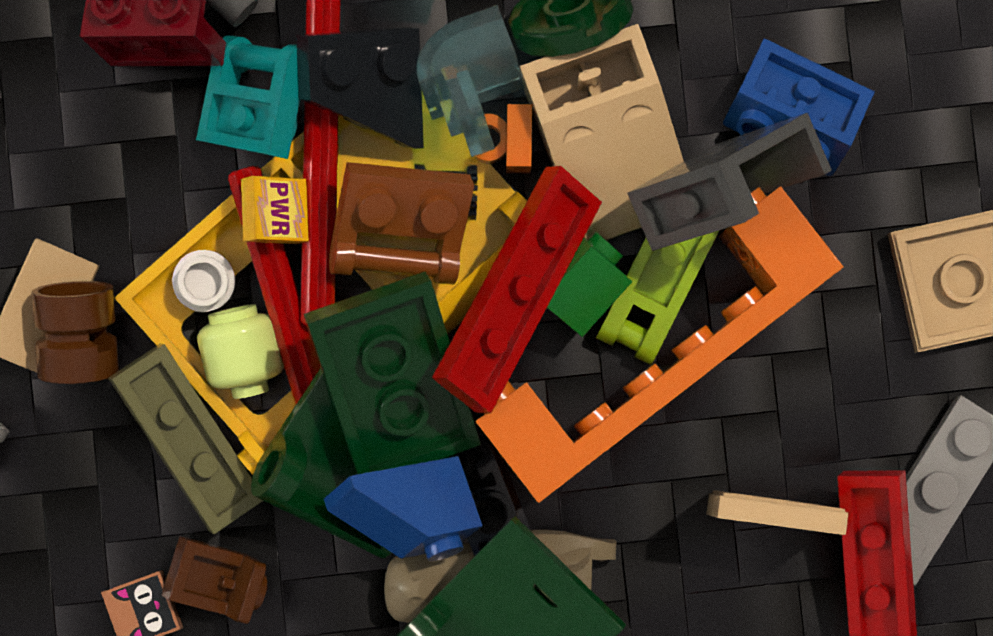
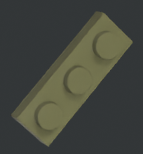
(186, 437)

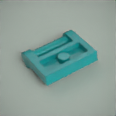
(252, 116)

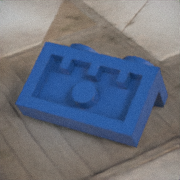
(789, 85)

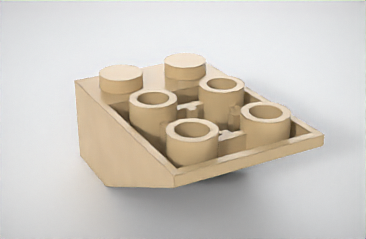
(604, 122)

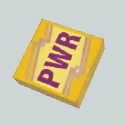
(274, 210)

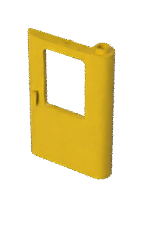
(161, 315)

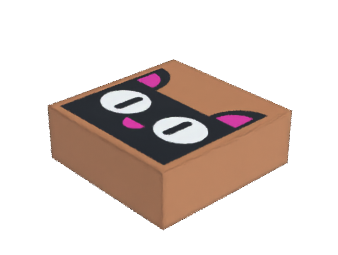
(140, 609)

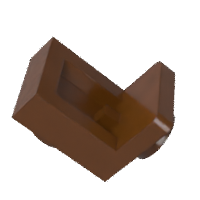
(215, 579)

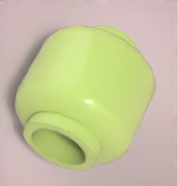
(239, 351)

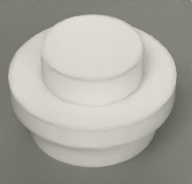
(203, 280)

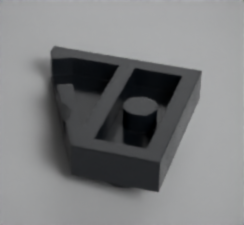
(365, 79)

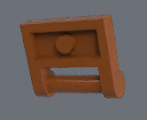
(401, 204)

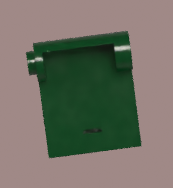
(307, 464)
(503, 597)

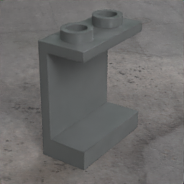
(717, 184)

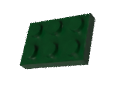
(379, 374)

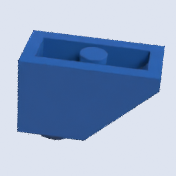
(410, 508)

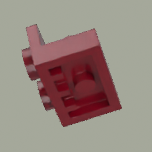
(152, 33)

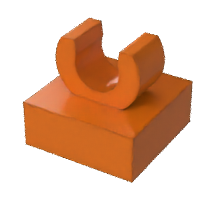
(514, 139)

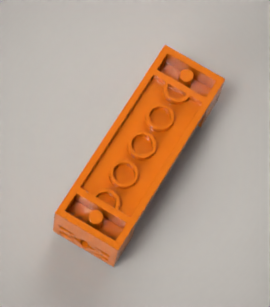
(781, 258)

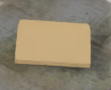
(42, 266)

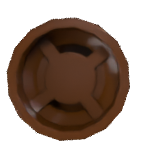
(75, 332)

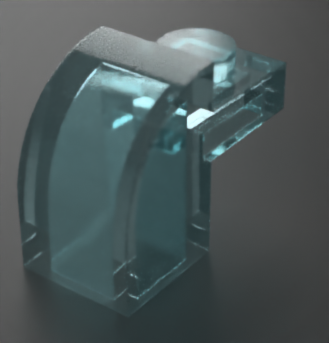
(465, 67)

